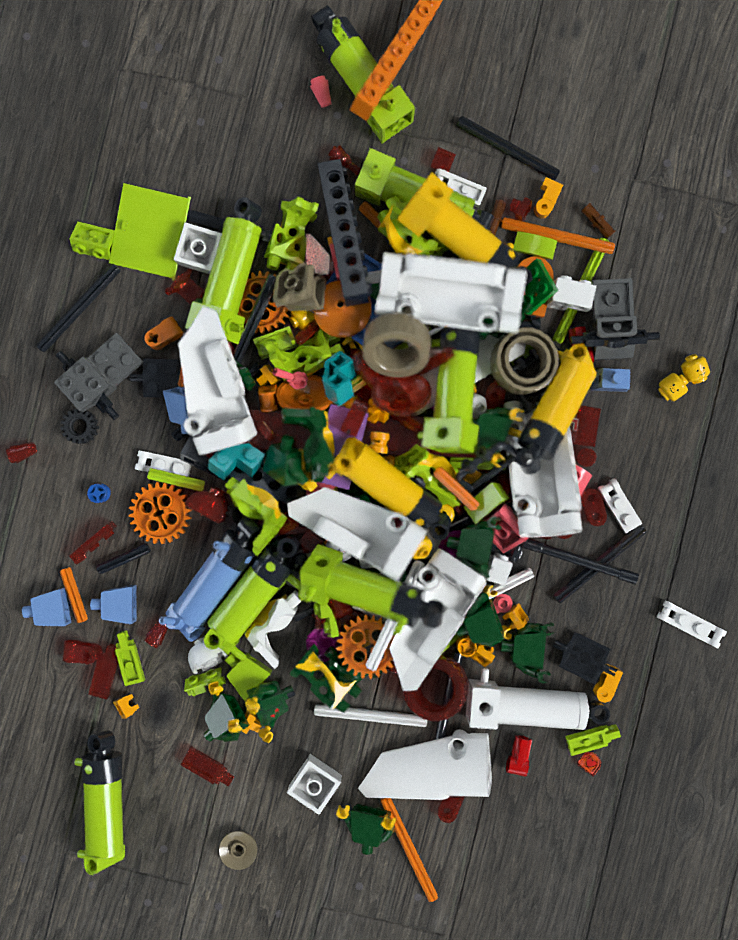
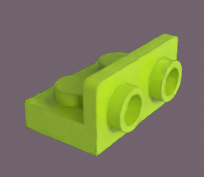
(92, 240)

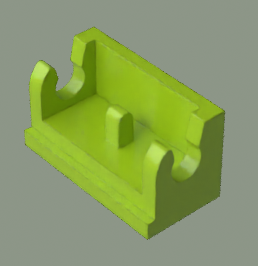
(281, 338)
(488, 501)

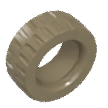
(396, 361)
(503, 372)

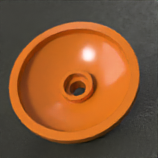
(344, 320)
(310, 396)

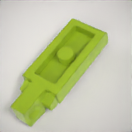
(128, 660)
(591, 739)

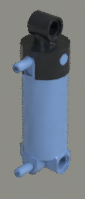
(213, 580)

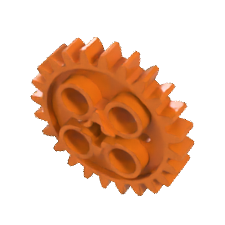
(274, 316)
(143, 518)
(350, 648)

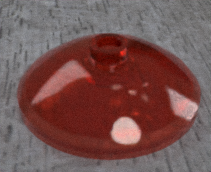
(401, 394)

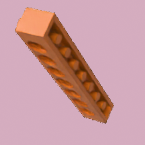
(394, 58)

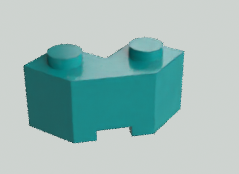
(338, 377)
(241, 456)

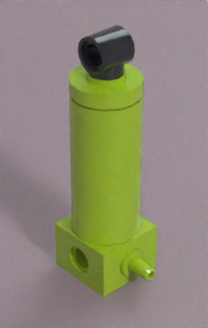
(384, 180)
(231, 269)

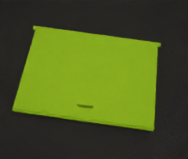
(148, 230)

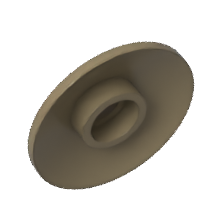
(236, 858)

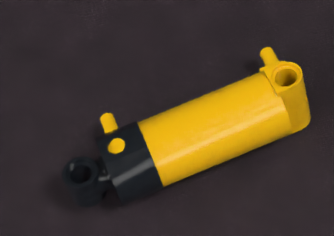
(556, 409)
(390, 487)

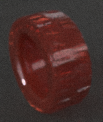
(440, 712)

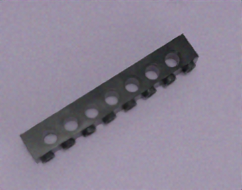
(358, 292)
(190, 455)

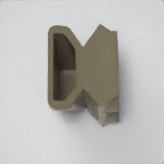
(300, 289)

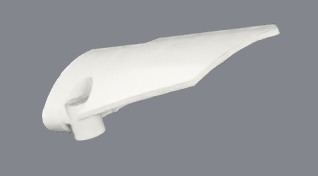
(213, 387)
(433, 769)

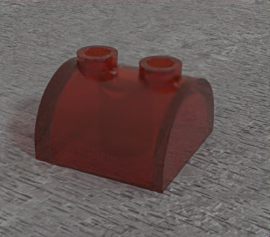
(210, 504)

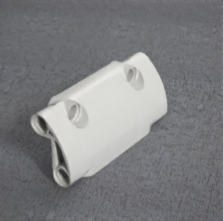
(452, 291)
(551, 488)

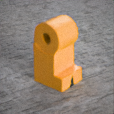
(546, 203)
(607, 685)

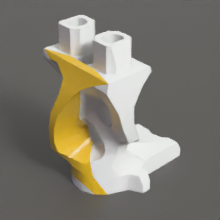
(273, 617)

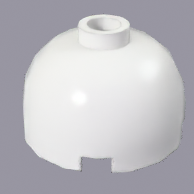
(203, 657)

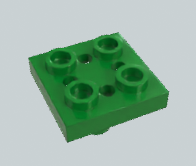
(543, 288)

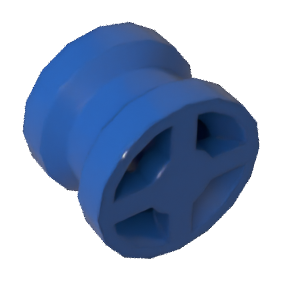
(94, 493)

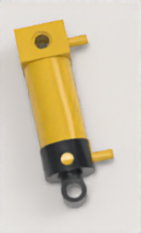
(437, 214)

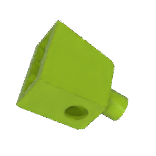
(246, 673)

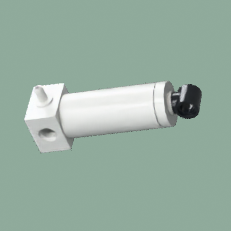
(529, 706)

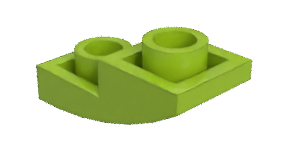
(535, 245)
(330, 625)

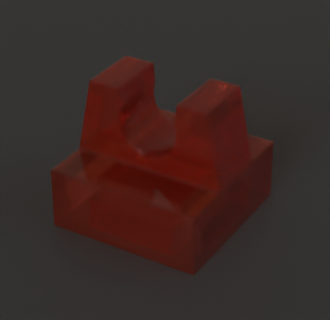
(520, 208)

